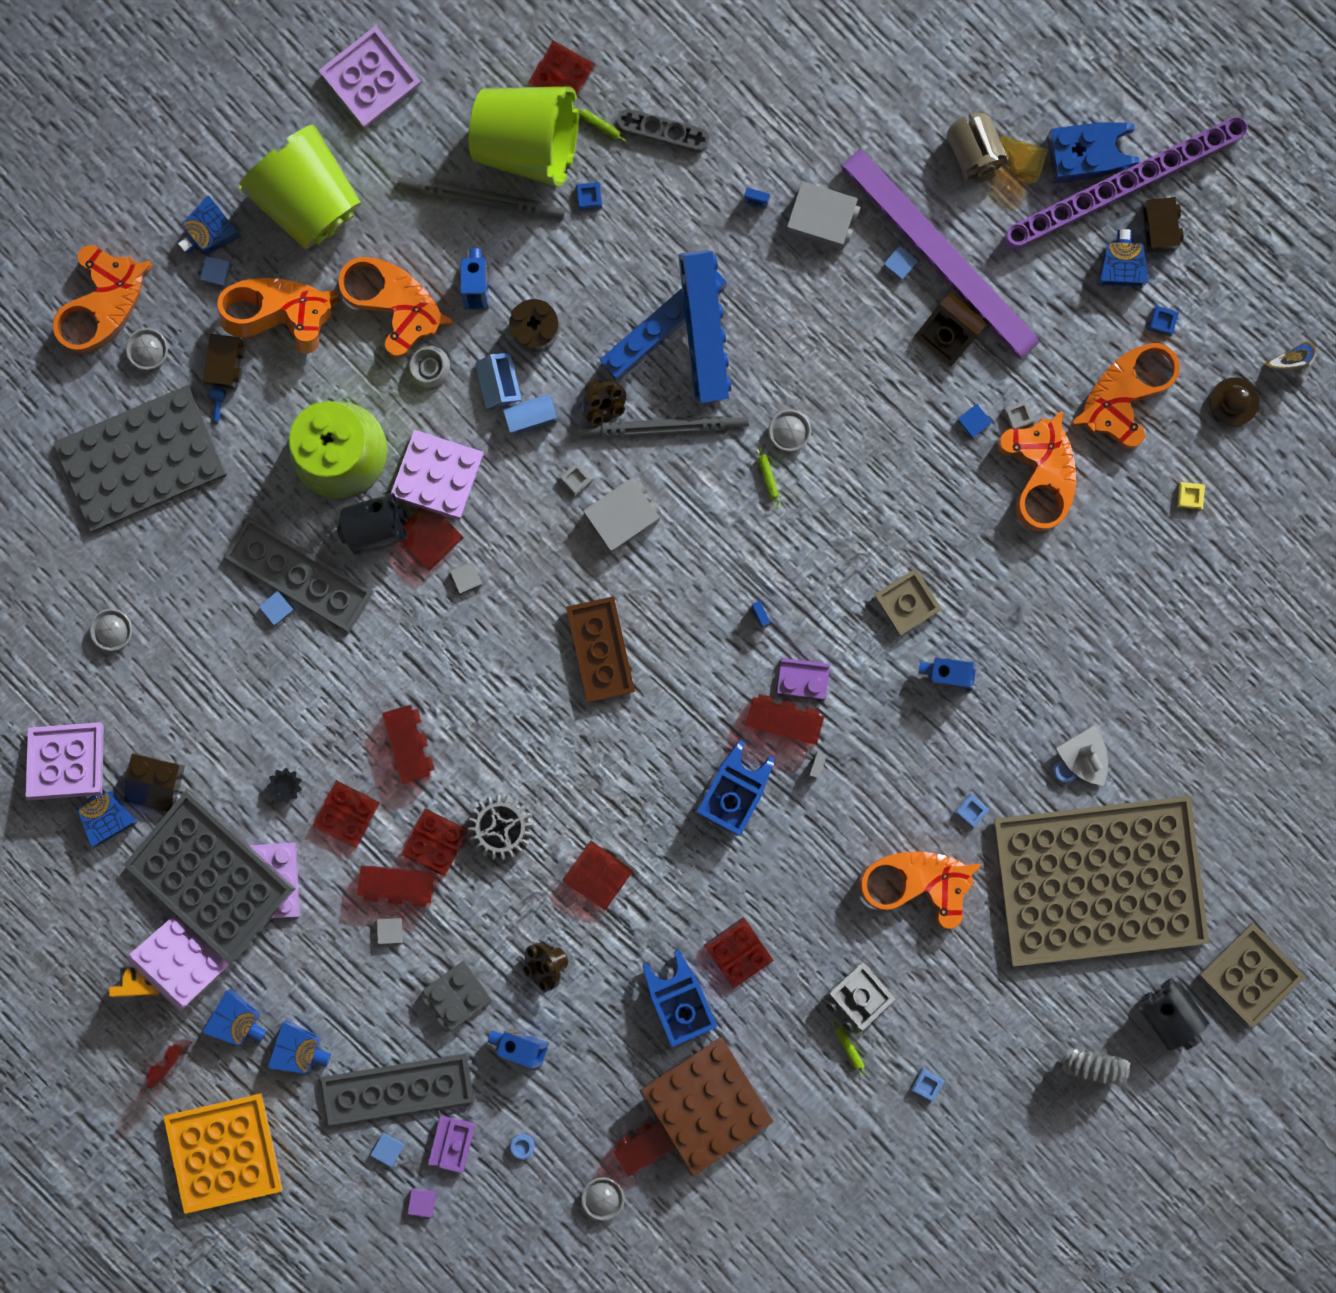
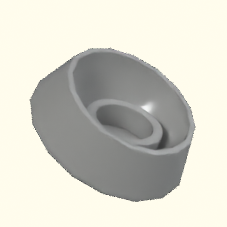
(146, 349)
(436, 367)
(789, 430)
(110, 630)
(602, 1199)

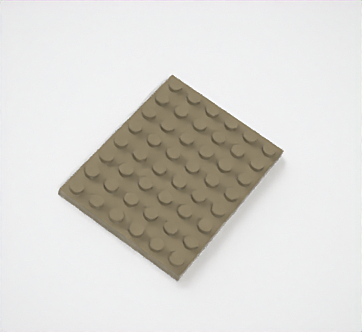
(1101, 881)

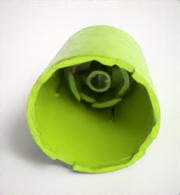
(525, 131)
(302, 188)
(350, 462)

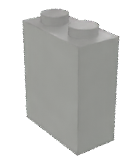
(823, 215)
(623, 514)

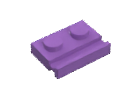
(803, 678)
(452, 1144)

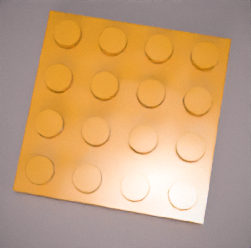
(223, 1153)

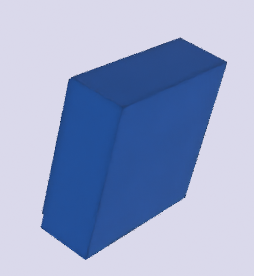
(589, 196)
(756, 197)
(1163, 320)
(974, 421)
(760, 614)

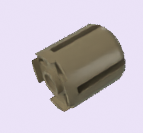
(976, 147)

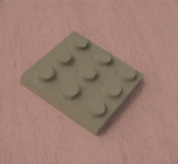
(1251, 975)

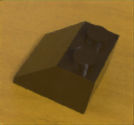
(951, 329)
(152, 782)

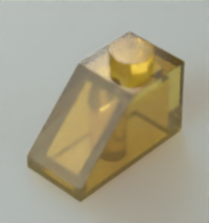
(1024, 158)

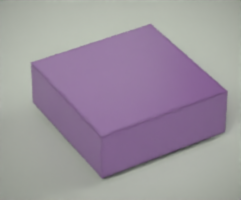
(422, 1202)

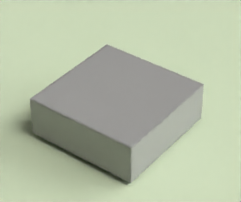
(1019, 415)
(576, 478)
(466, 577)
(817, 765)
(390, 930)

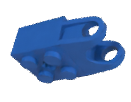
(1096, 147)
(741, 785)
(675, 993)

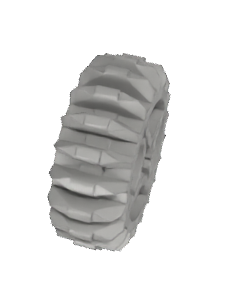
(480, 835)
(1095, 1066)

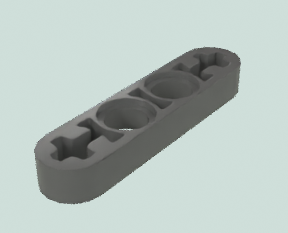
(662, 133)

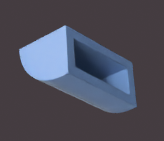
(498, 380)
(530, 414)

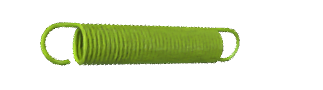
(600, 124)
(768, 477)
(849, 1048)

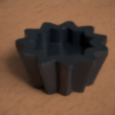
(284, 785)

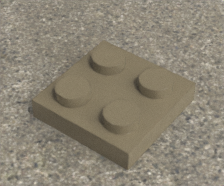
(907, 601)

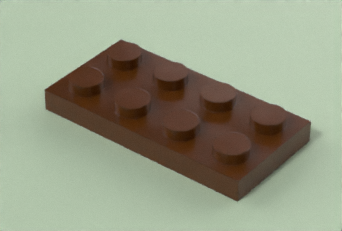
(600, 649)

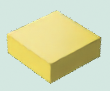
(1190, 496)

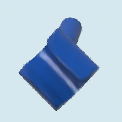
(219, 395)

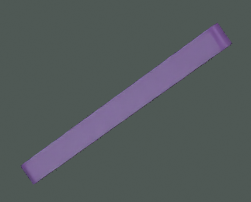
(1133, 175)
(939, 254)

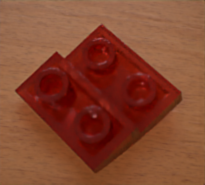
(562, 69)
(430, 537)
(346, 814)
(435, 842)
(597, 875)
(738, 952)
(172, 1059)

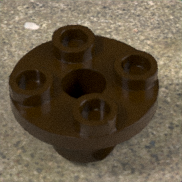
(602, 401)
(1234, 401)
(544, 965)

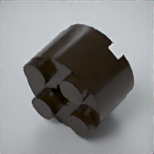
(546, 332)

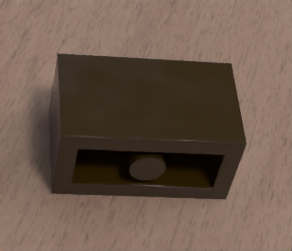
(1162, 224)
(224, 361)

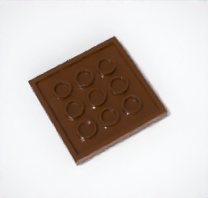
(706, 1106)

